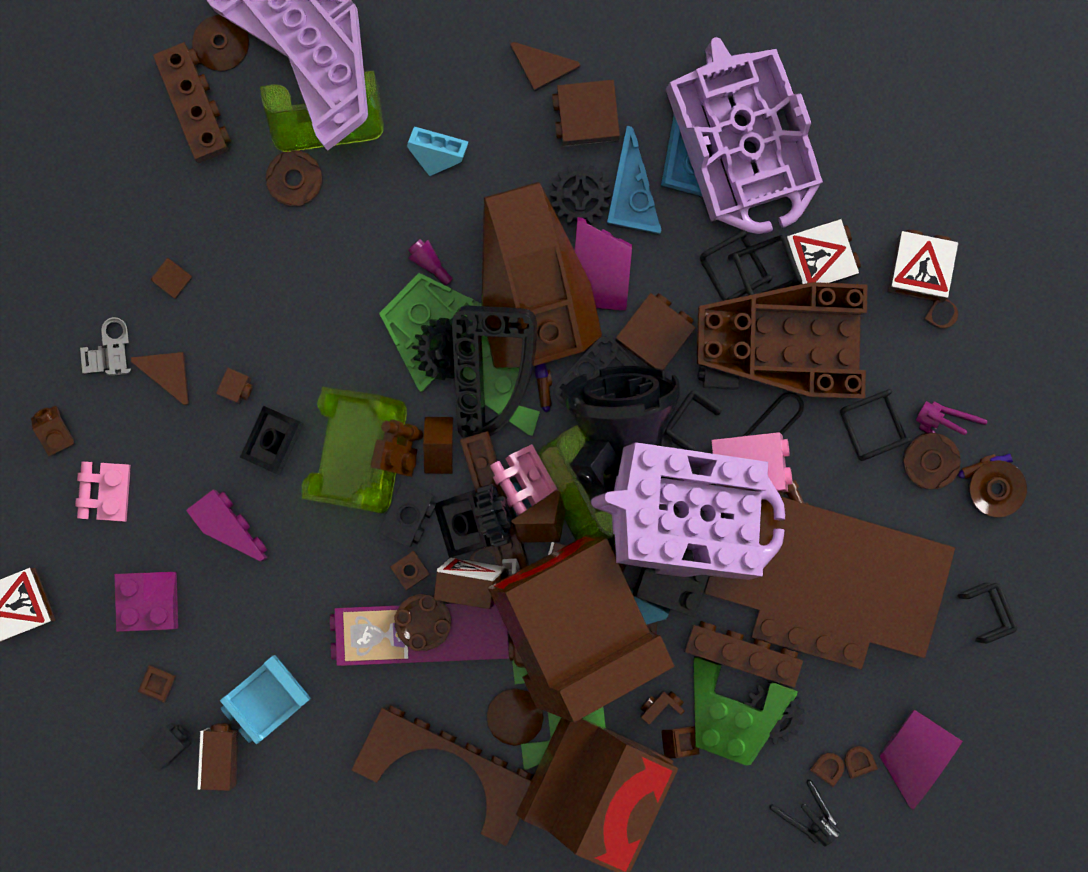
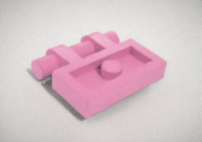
(530, 475)
(112, 493)

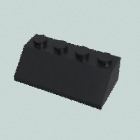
(673, 592)

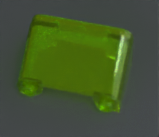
(292, 125)
(348, 451)
(580, 513)

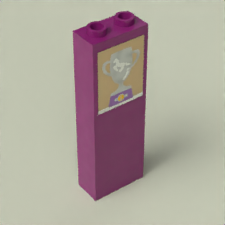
(370, 637)

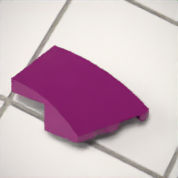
(605, 264)
(918, 756)

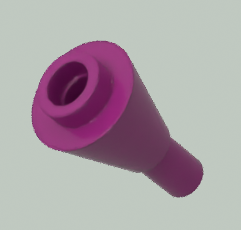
(425, 256)

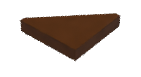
(542, 66)
(167, 371)

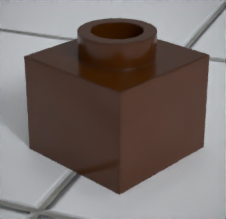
(235, 386)
(420, 570)

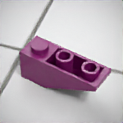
(218, 521)

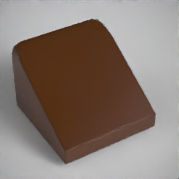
(171, 278)
(679, 742)

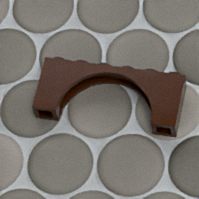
(397, 736)

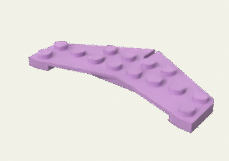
(323, 51)

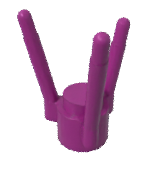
(932, 416)

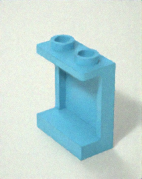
(264, 700)

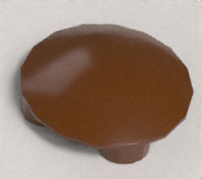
(422, 622)
(514, 717)

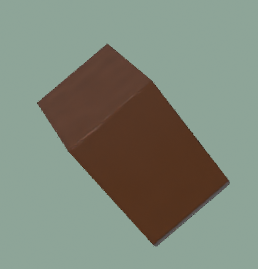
(438, 445)
(541, 521)

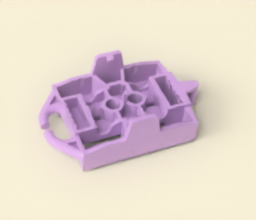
(781, 156)
(658, 538)

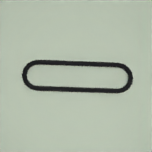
(773, 406)

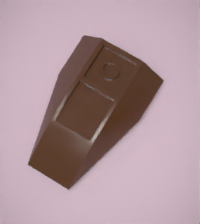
(536, 269)
(789, 338)

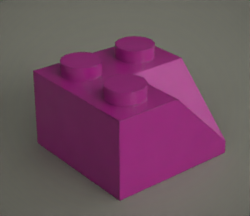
(146, 601)

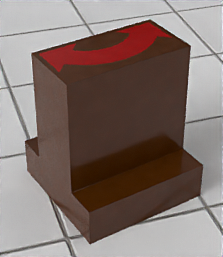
(578, 629)
(597, 793)

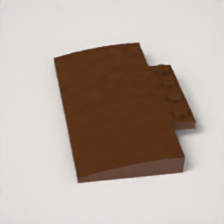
(842, 585)

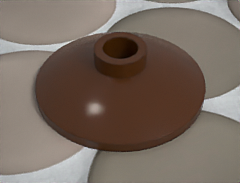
(228, 54)
(1012, 488)

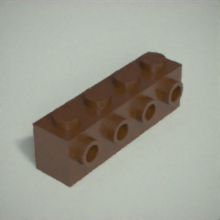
(191, 102)
(742, 655)

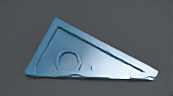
(678, 169)
(632, 200)

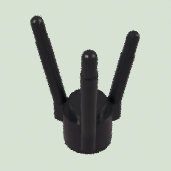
(823, 829)

